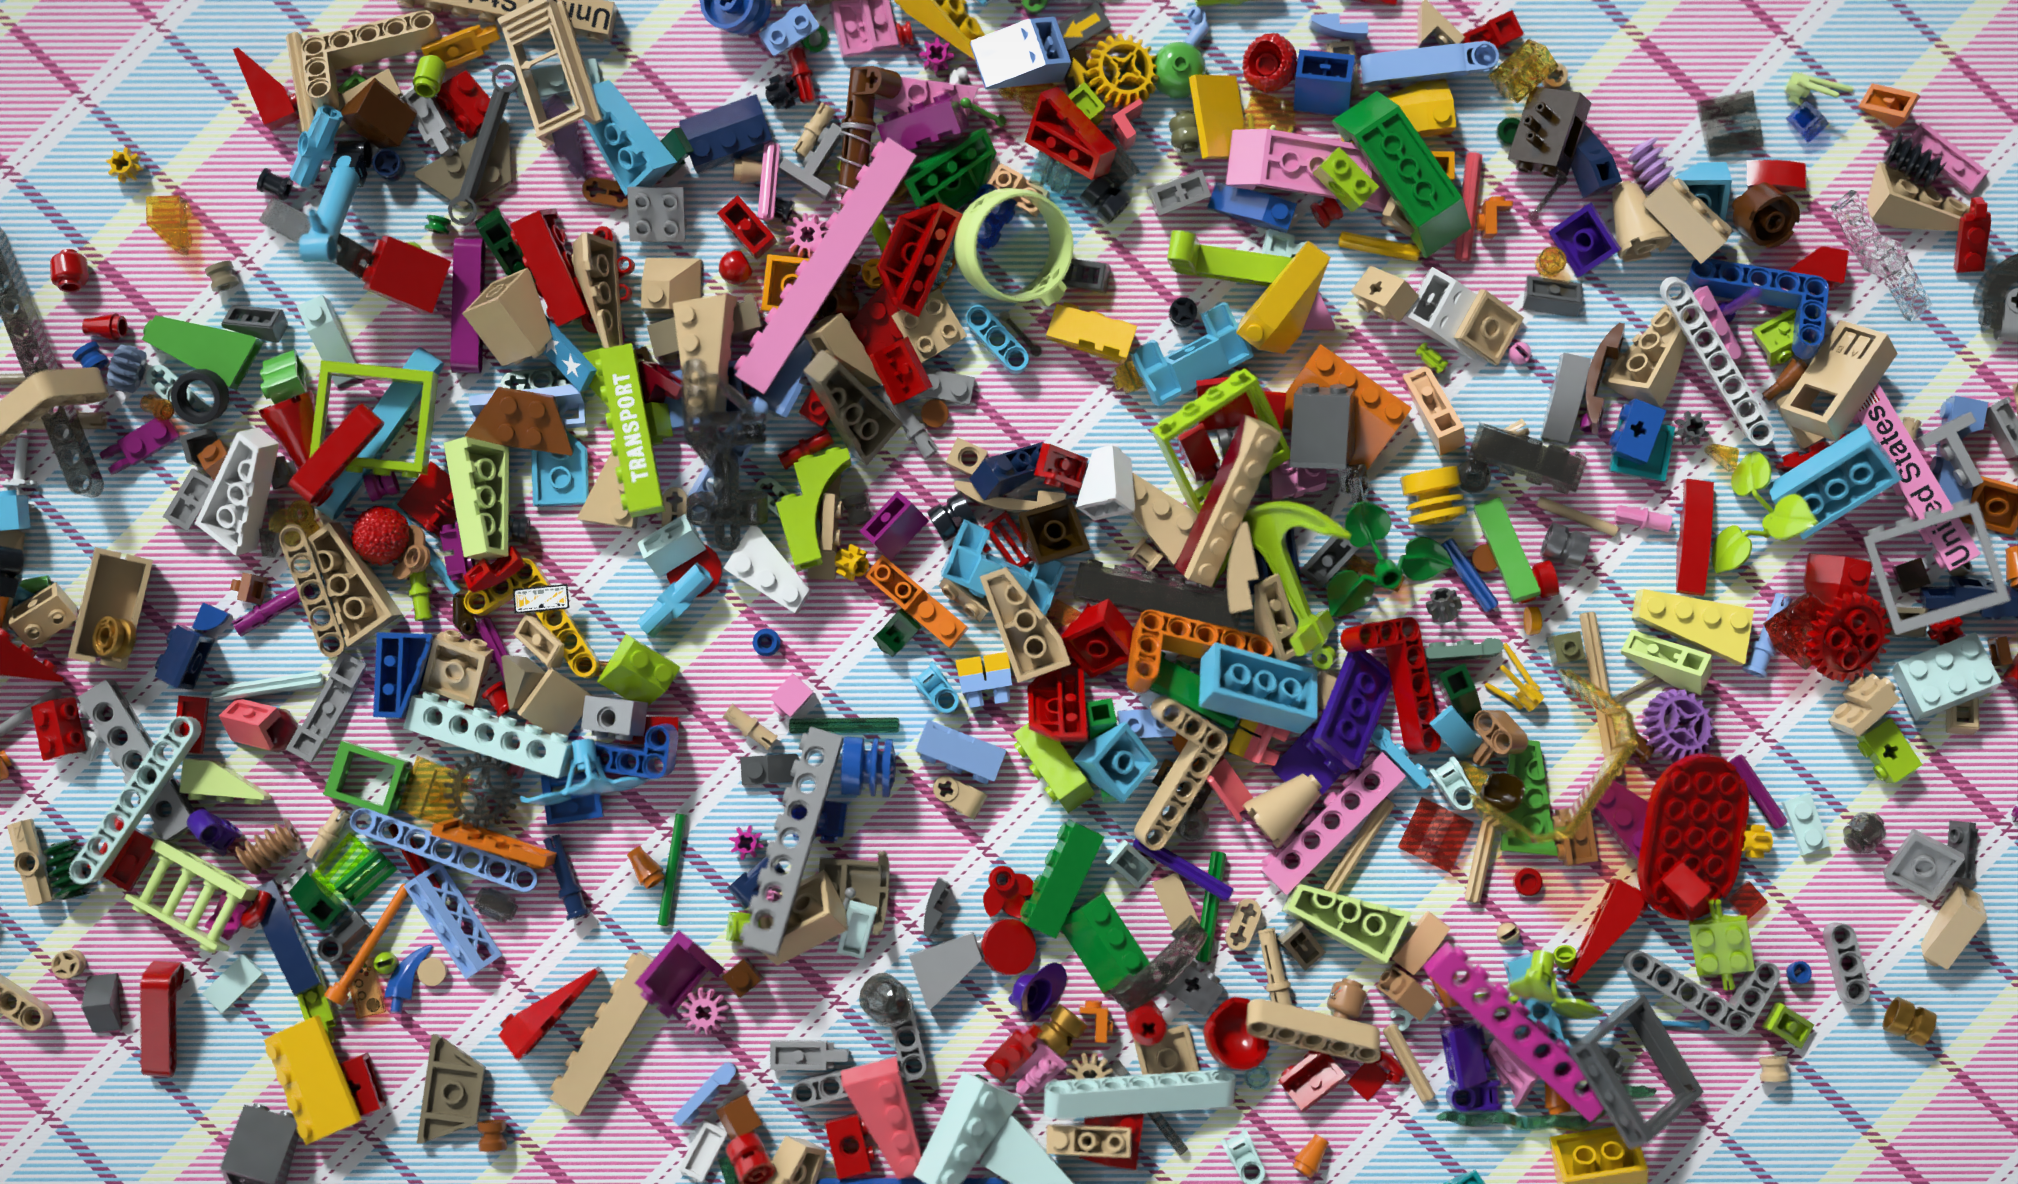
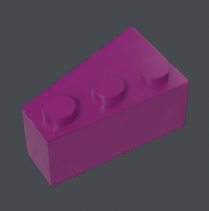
(1623, 816)

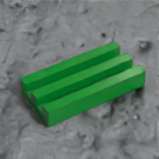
(369, 886)

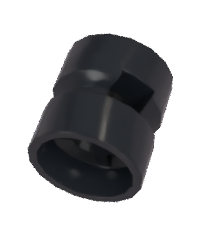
(1105, 198)
(950, 517)

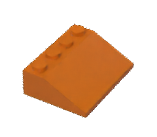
(1376, 409)

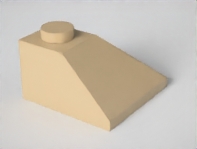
(669, 282)

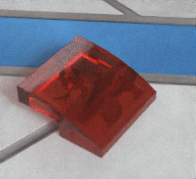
(1436, 835)

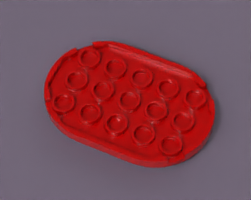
(1695, 818)

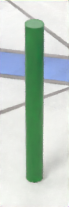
(672, 868)

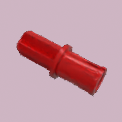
(802, 74)

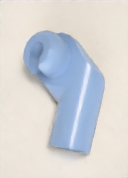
(1198, 25)

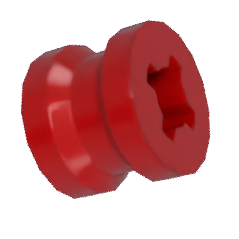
(1326, 211)

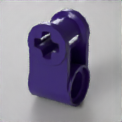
(213, 831)
(1479, 1097)

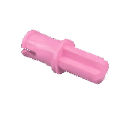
(1643, 518)

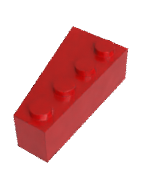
(550, 265)

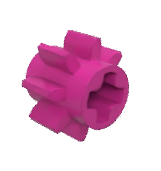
(936, 48)
(739, 839)

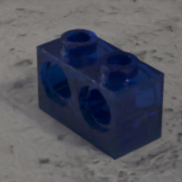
(994, 222)

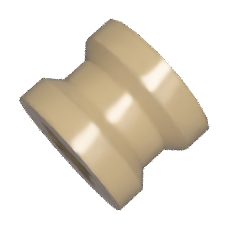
(62, 965)
(1773, 1068)

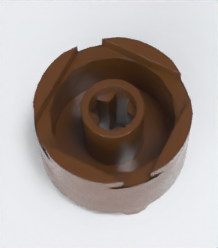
(1765, 215)

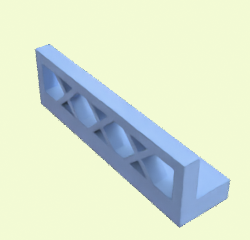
(566, 398)
(445, 926)

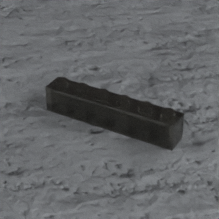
(1149, 592)

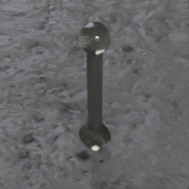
(1534, 215)
(1035, 349)

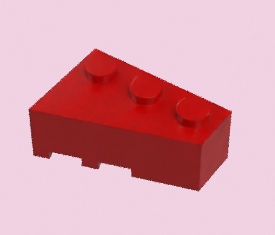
(1069, 135)

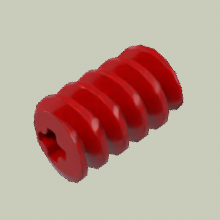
(1146, 1024)

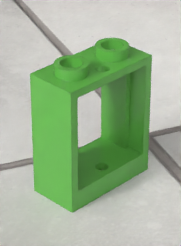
(341, 768)

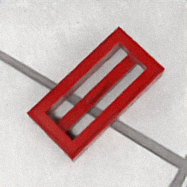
(996, 522)

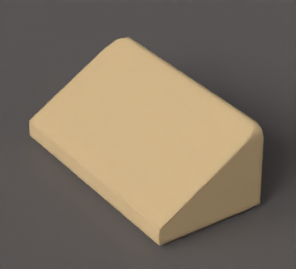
(540, 641)

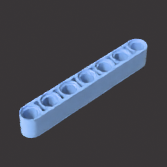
(432, 842)

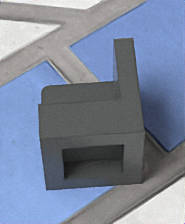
(195, 442)

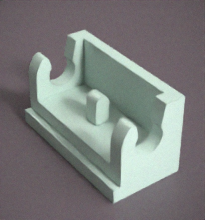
(671, 546)

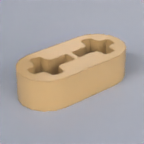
(667, 516)
(1249, 926)

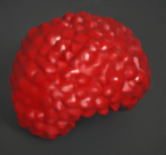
(1270, 63)
(380, 535)

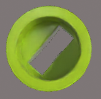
(383, 957)
(1565, 957)

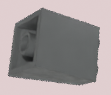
(1323, 427)
(260, 1147)

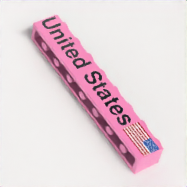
(1918, 483)

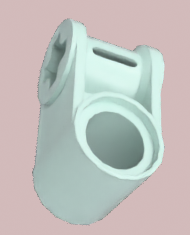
(1452, 783)
(1243, 1155)

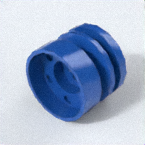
(867, 766)

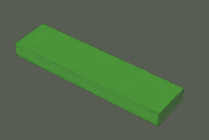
(1506, 550)

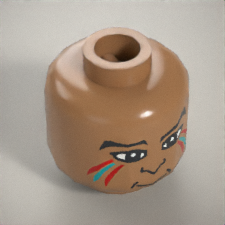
(1347, 999)

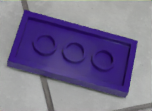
(1354, 708)

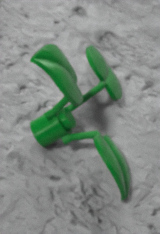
(1365, 525)

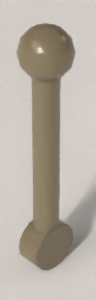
(1618, 697)

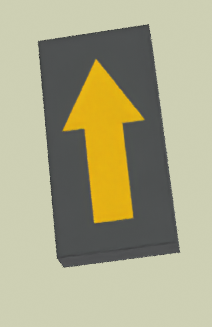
(1084, 26)

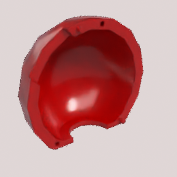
(1228, 1039)

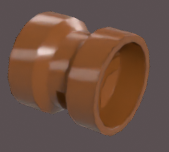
(492, 1138)

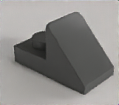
(767, 769)

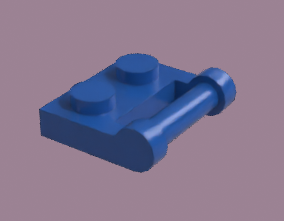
(575, 809)

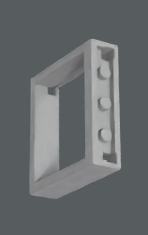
(1934, 517)

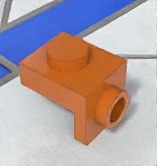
(1488, 218)
(1103, 1025)

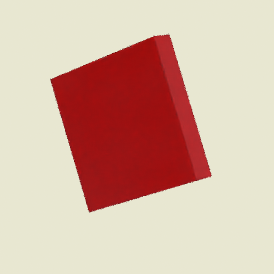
(1228, 415)

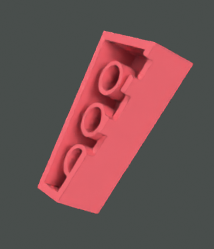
(885, 1109)

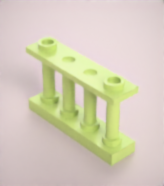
(191, 867)

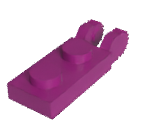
(141, 443)

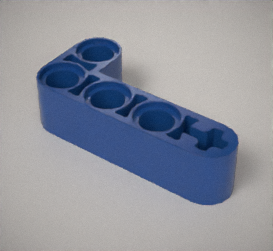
(644, 756)

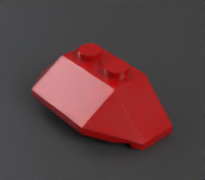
(916, 254)
(1058, 704)

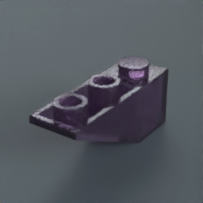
(567, 139)

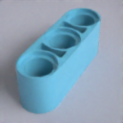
(991, 327)

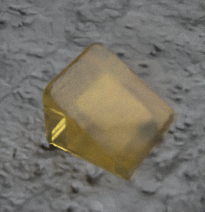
(1723, 455)
(1474, 775)

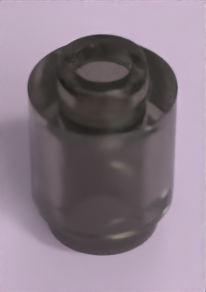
(495, 905)

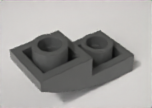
(932, 918)

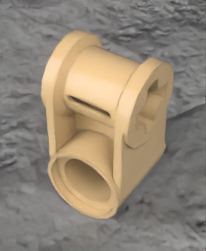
(963, 798)

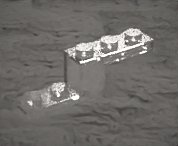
(1881, 255)

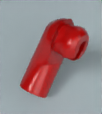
(254, 914)
(1396, 1070)

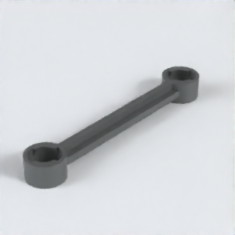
(484, 145)

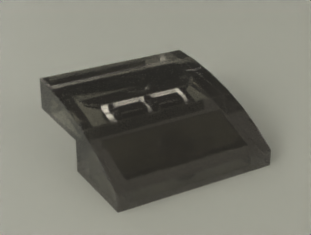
(1730, 123)

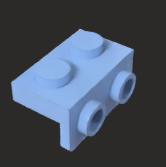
(788, 30)

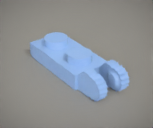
(706, 1092)

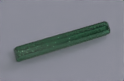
(845, 725)

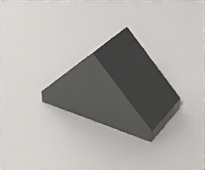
(102, 1003)

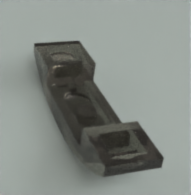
(1163, 969)

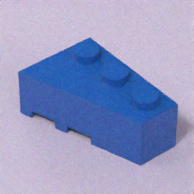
(399, 671)

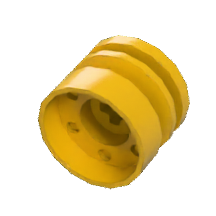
(1433, 495)

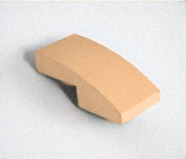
(1008, 178)
(1421, 943)

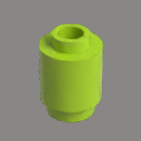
(429, 76)

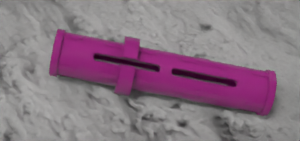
(263, 613)

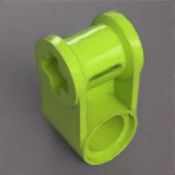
(735, 924)

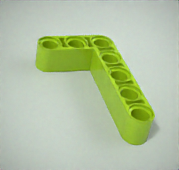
(1191, 258)

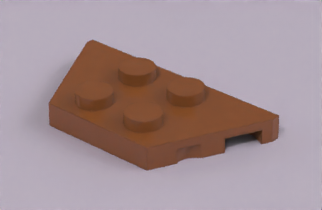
(522, 421)

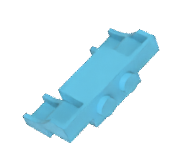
(1199, 360)
(969, 562)

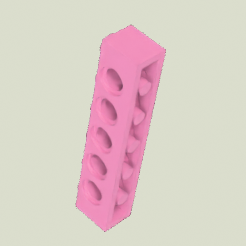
(1388, 778)

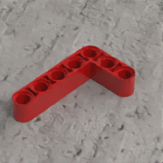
(1408, 676)

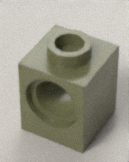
(1565, 648)

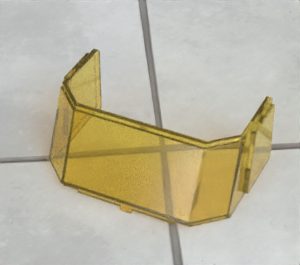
(1625, 745)

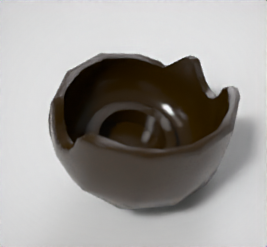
(1503, 792)

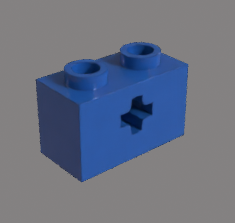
(1648, 419)

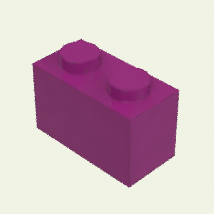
(894, 525)

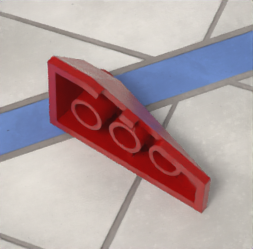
(1835, 575)
(530, 1025)

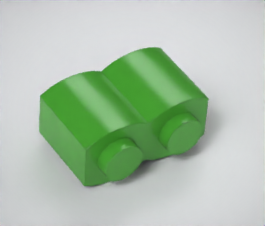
(283, 377)

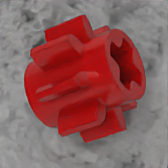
(1946, 630)

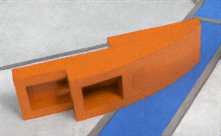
(916, 602)

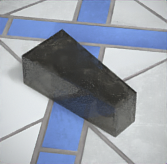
(1527, 457)

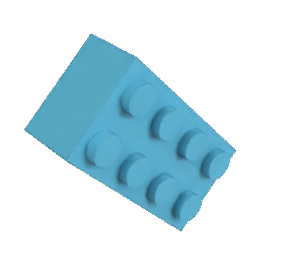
(1839, 477)
(1258, 688)

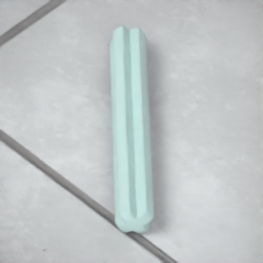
(267, 686)

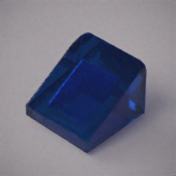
(1807, 121)

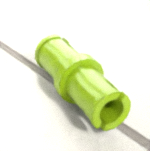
(420, 596)

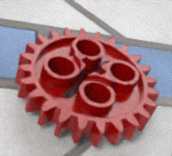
(1864, 628)

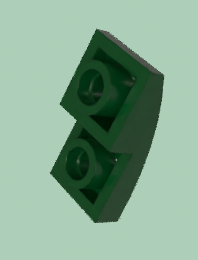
(678, 146)

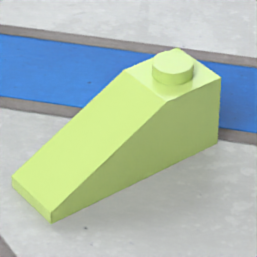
(1671, 662)

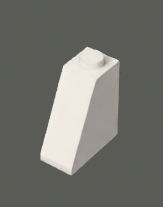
(1107, 484)

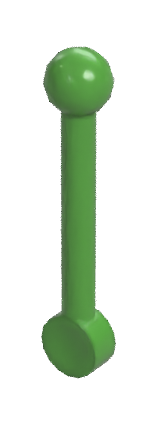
(999, 120)

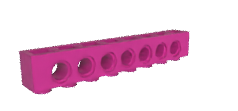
(1442, 970)

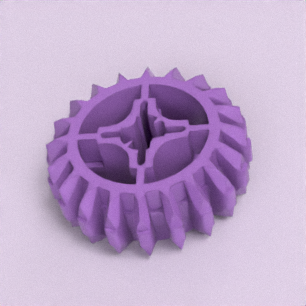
(1671, 710)

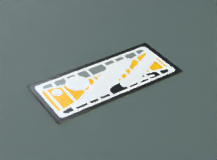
(541, 598)

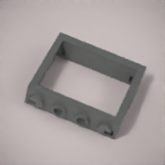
(1611, 1091)

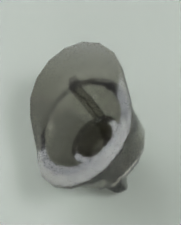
(886, 1000)

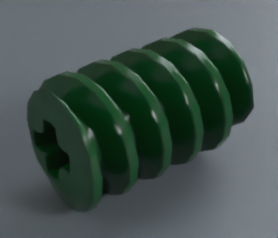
(63, 857)

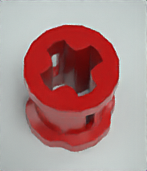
(498, 698)

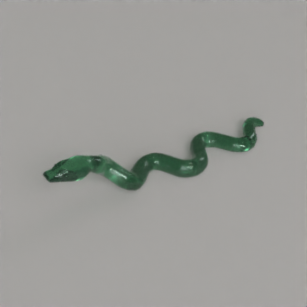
(1538, 1122)

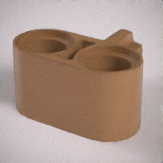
(1497, 735)

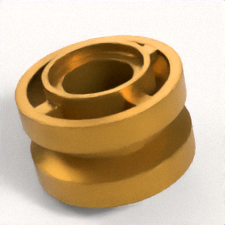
(114, 637)

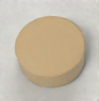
(432, 971)

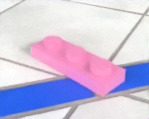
(1719, 323)

